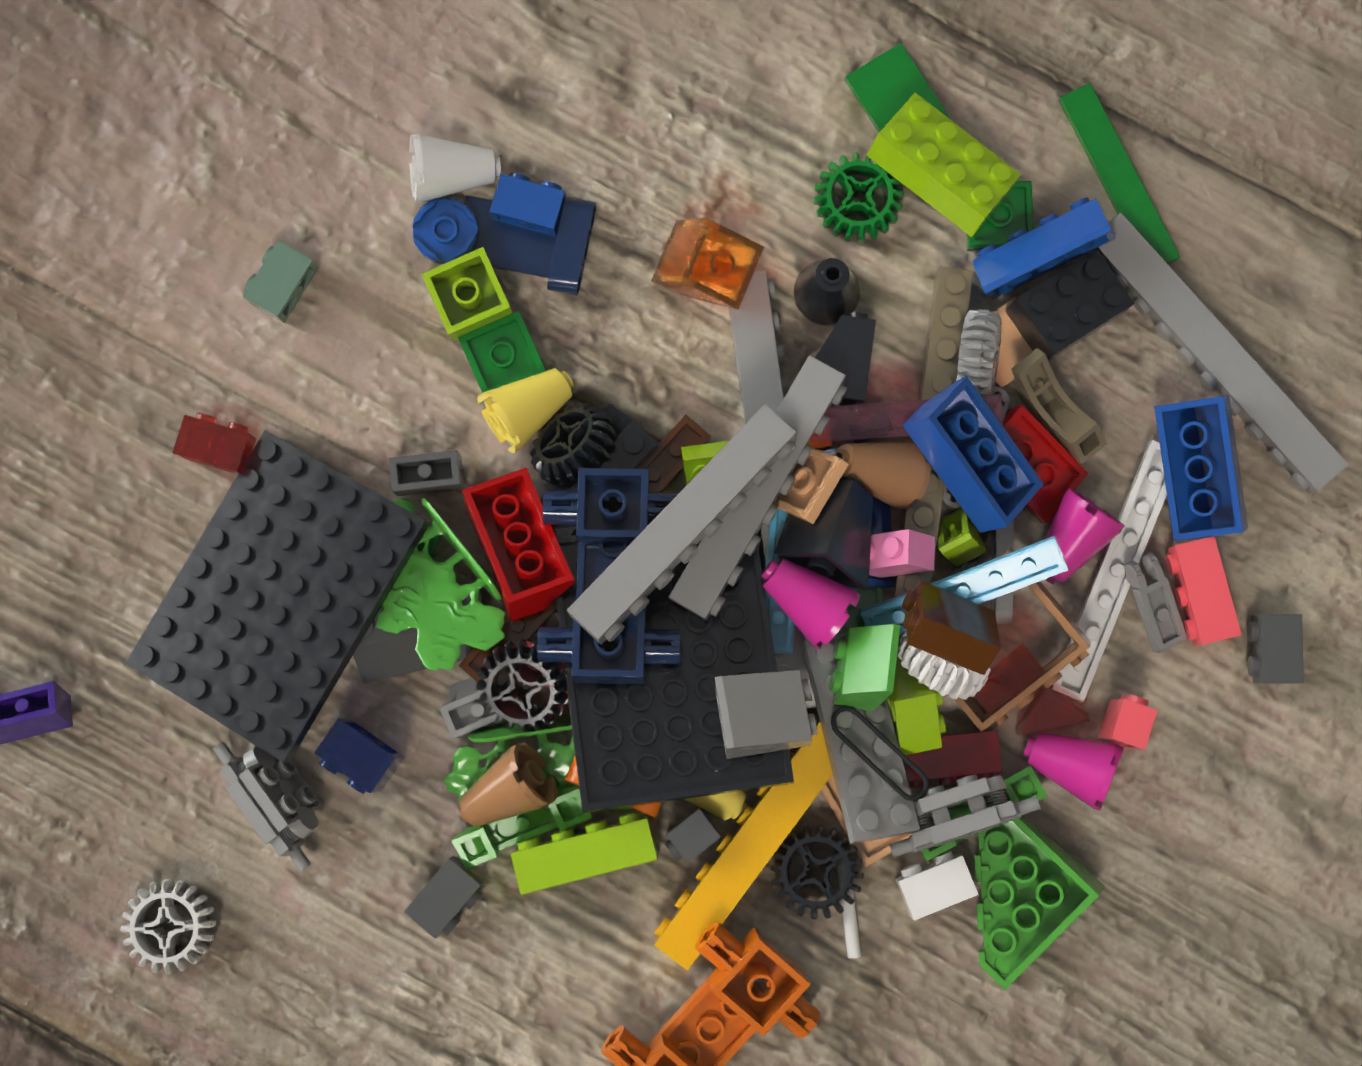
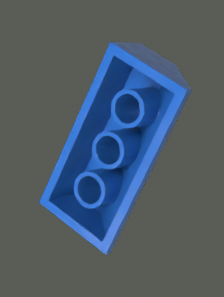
(1042, 249)
(973, 455)
(1201, 468)

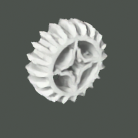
(939, 673)
(168, 941)

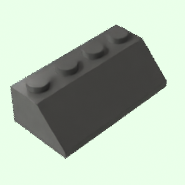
(391, 654)

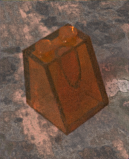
(707, 262)

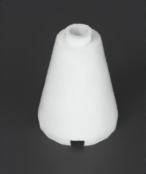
(448, 167)

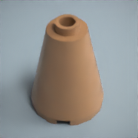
(887, 470)
(509, 787)

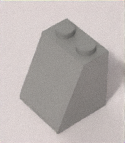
(764, 712)

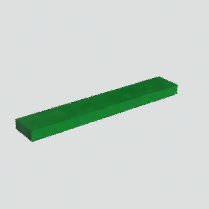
(1115, 168)

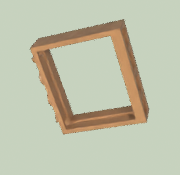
(1073, 654)

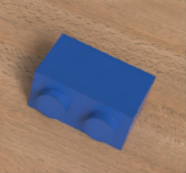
(528, 204)

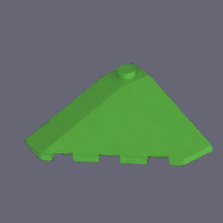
(1027, 896)

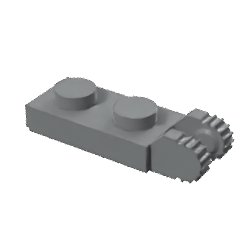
(1156, 603)

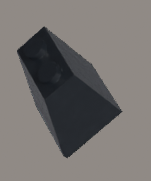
(849, 352)
(837, 540)

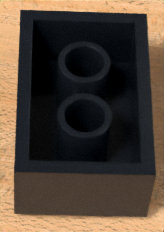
(1069, 305)

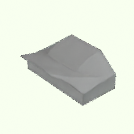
(463, 711)

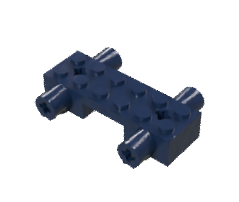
(600, 541)

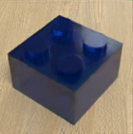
(359, 756)

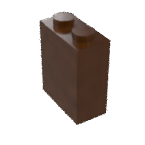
(951, 627)

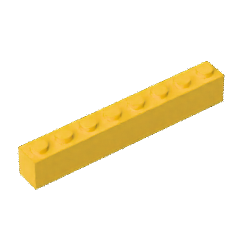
(745, 853)

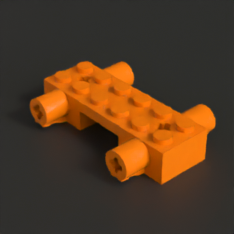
(725, 1006)

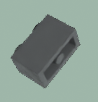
(426, 473)
(1276, 648)
(691, 836)
(444, 898)

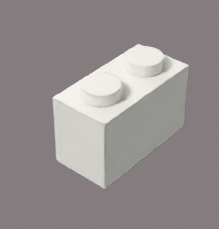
(936, 885)

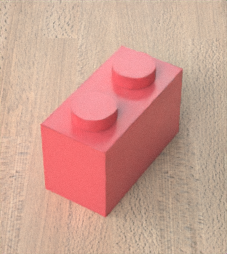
(1128, 722)

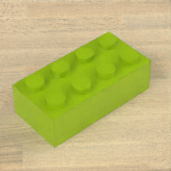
(943, 164)
(584, 854)

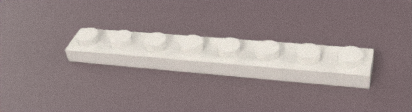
(1110, 582)

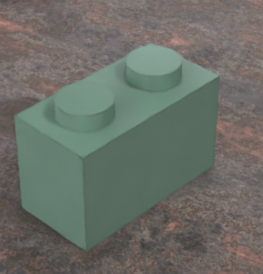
(280, 281)

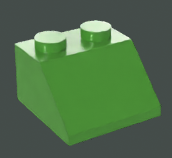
(865, 666)

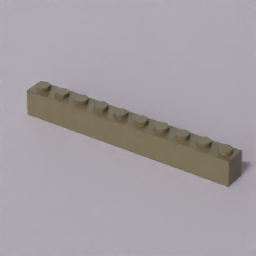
(939, 371)

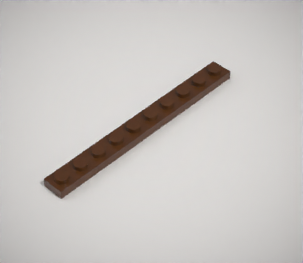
(663, 466)

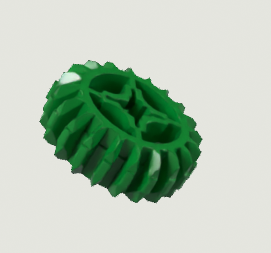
(849, 185)

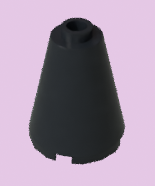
(826, 291)

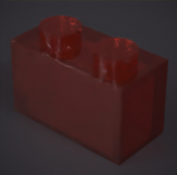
(214, 444)

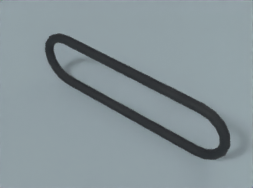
(870, 763)

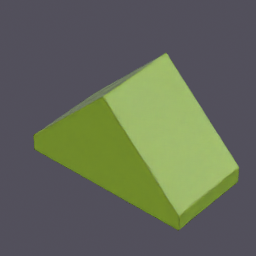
(959, 538)

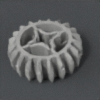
(980, 349)

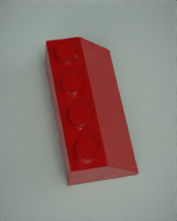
(517, 543)

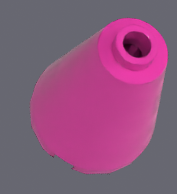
(1081, 531)
(809, 599)
(1075, 764)

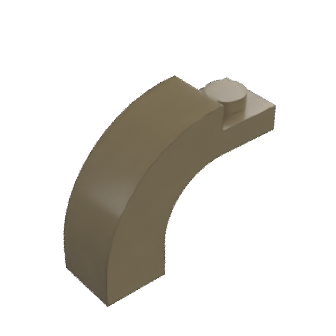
(1054, 409)

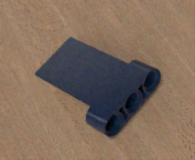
(535, 253)

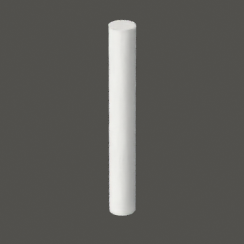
(849, 919)

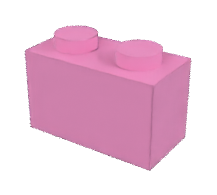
(901, 553)

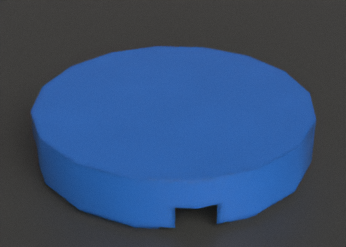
(445, 230)

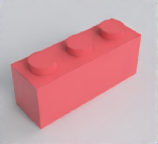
(1202, 591)

